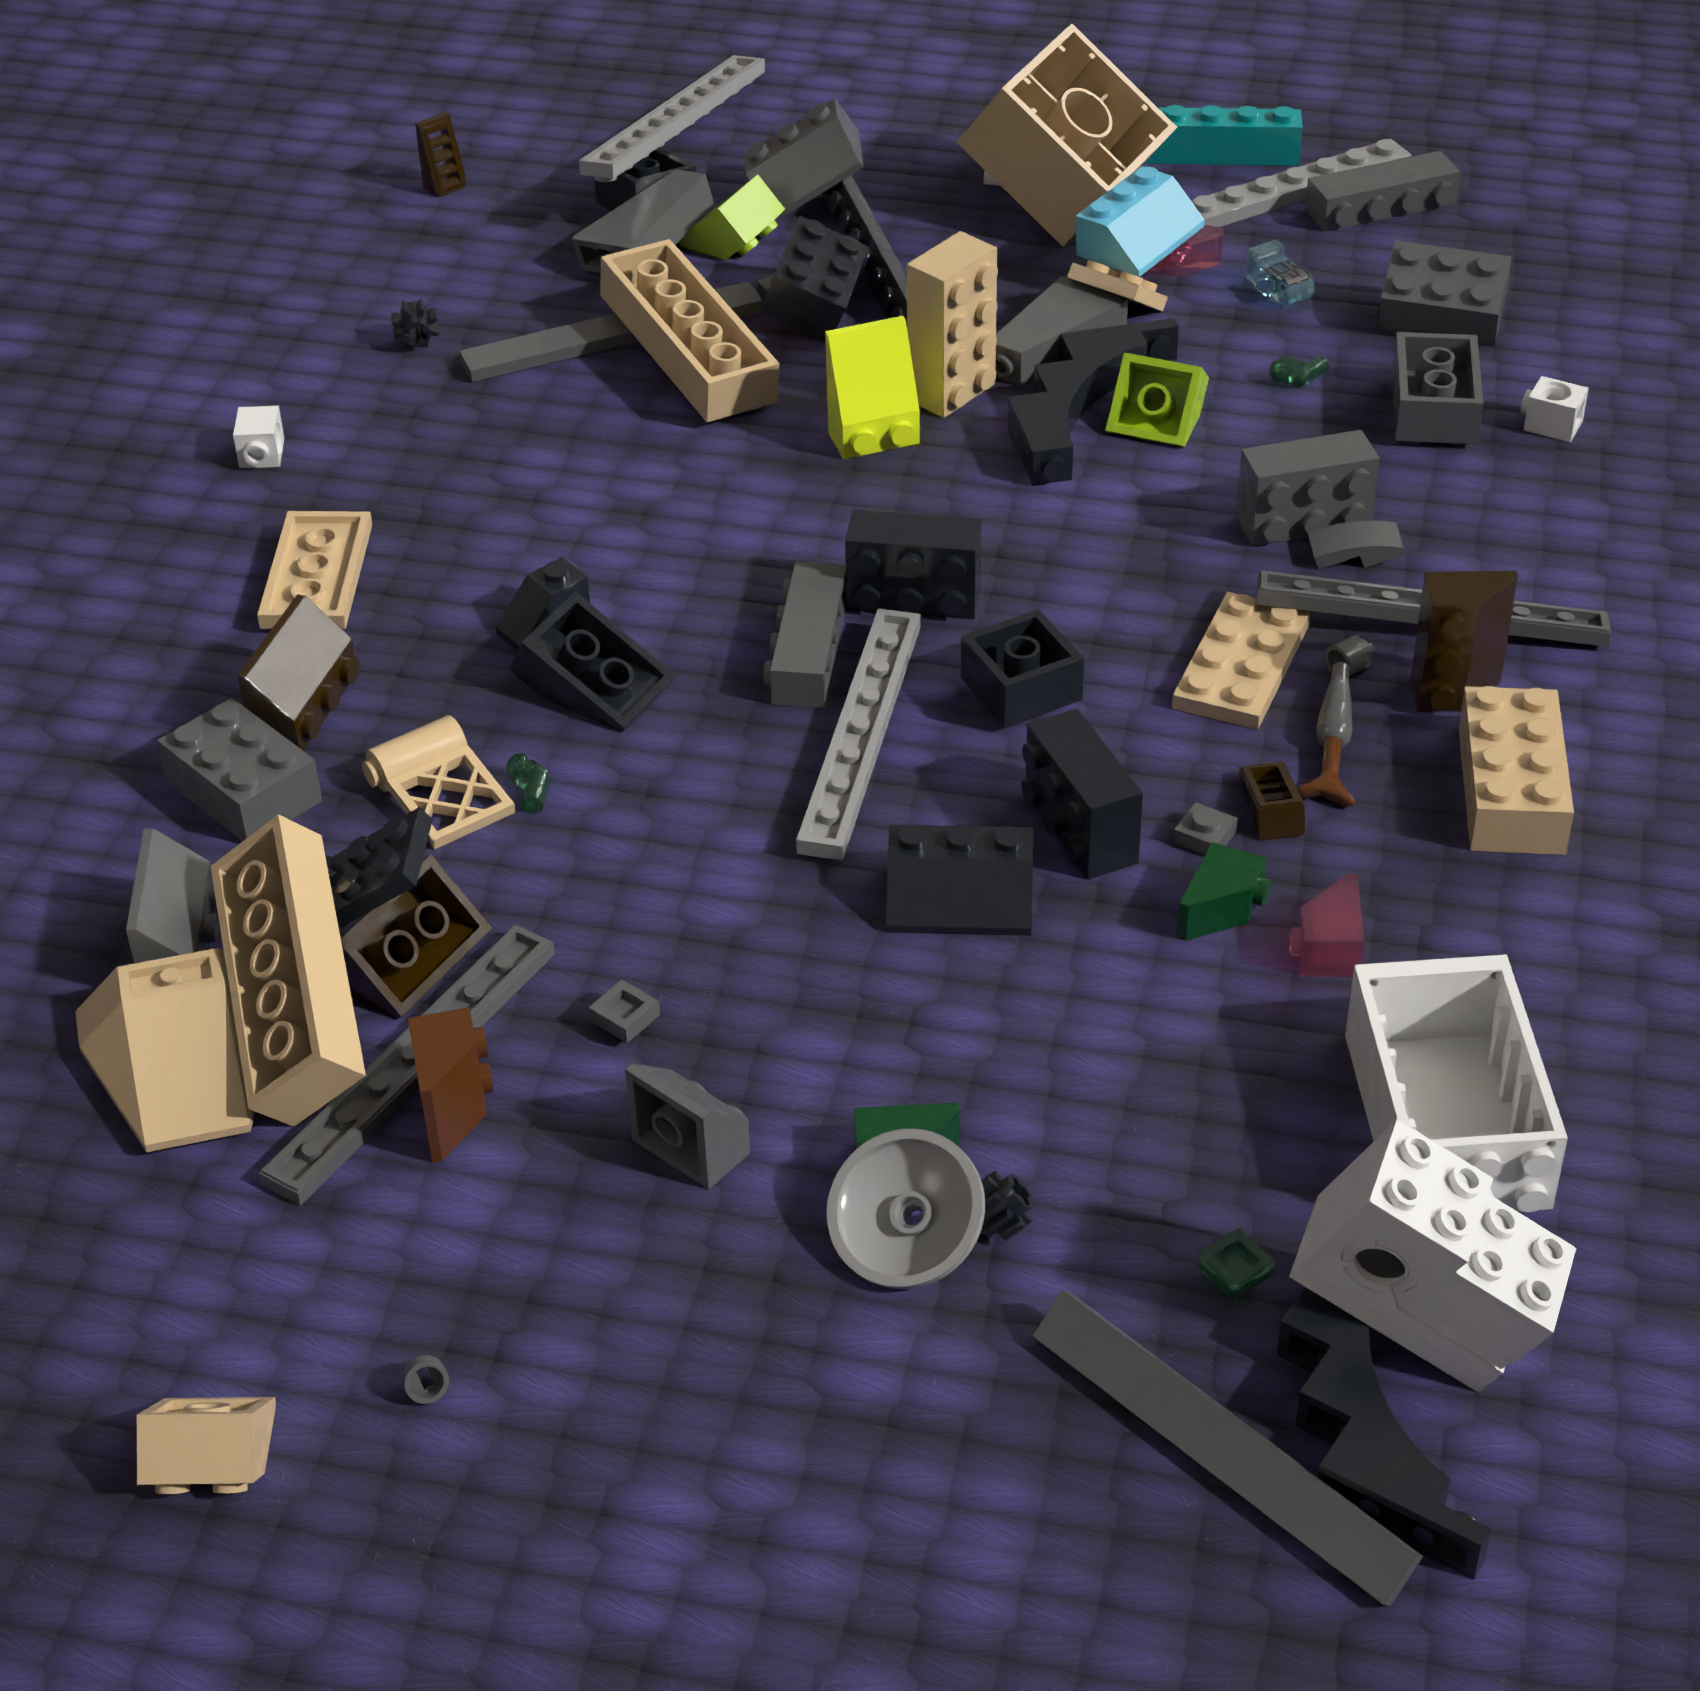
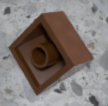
(450, 1076)

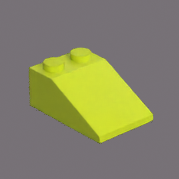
(871, 388)

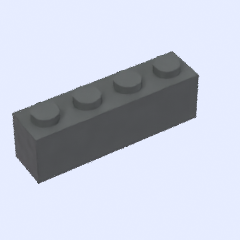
(1382, 191)
(807, 635)

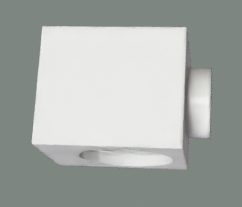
(1554, 408)
(258, 437)

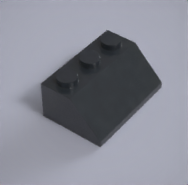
(959, 880)

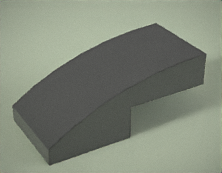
(1368, 539)

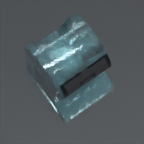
(1277, 275)

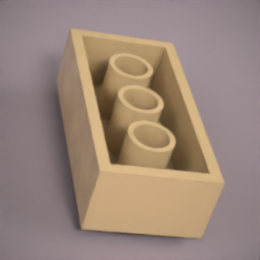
(952, 322)
(1515, 770)

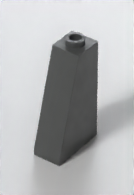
(654, 215)
(1037, 330)

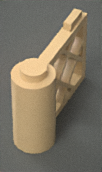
(424, 760)

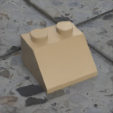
(204, 1443)

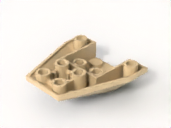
(168, 1049)

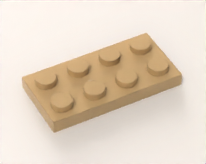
(317, 558)
(1241, 661)

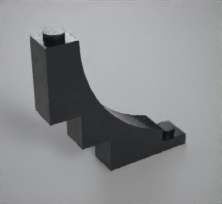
(1067, 388)
(1370, 1453)

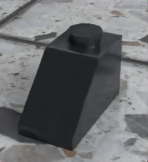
(539, 597)

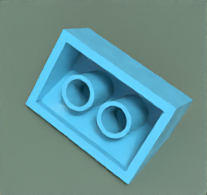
(1137, 222)

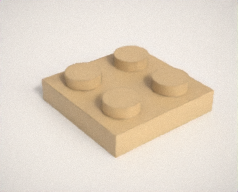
(1118, 283)

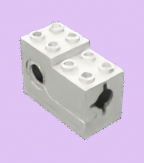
(1434, 1258)

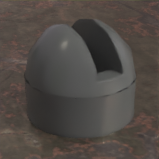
(412, 1381)

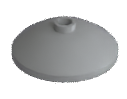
(881, 1190)

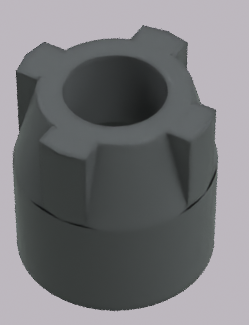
(1352, 651)

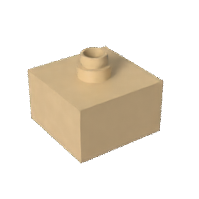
(1065, 132)

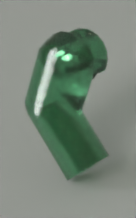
(1297, 372)
(531, 779)

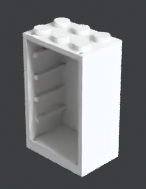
(1460, 1065)

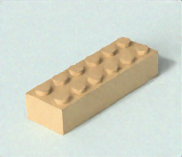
(689, 330)
(286, 972)

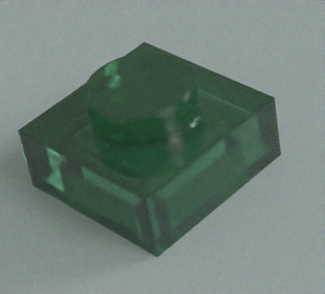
(1235, 1263)

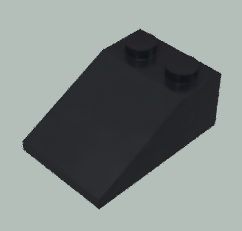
(590, 665)

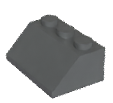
(807, 156)
(170, 901)

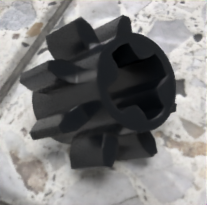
(415, 324)
(1005, 1205)

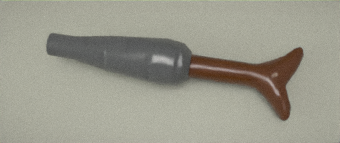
(1333, 733)

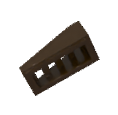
(448, 176)
(1273, 800)

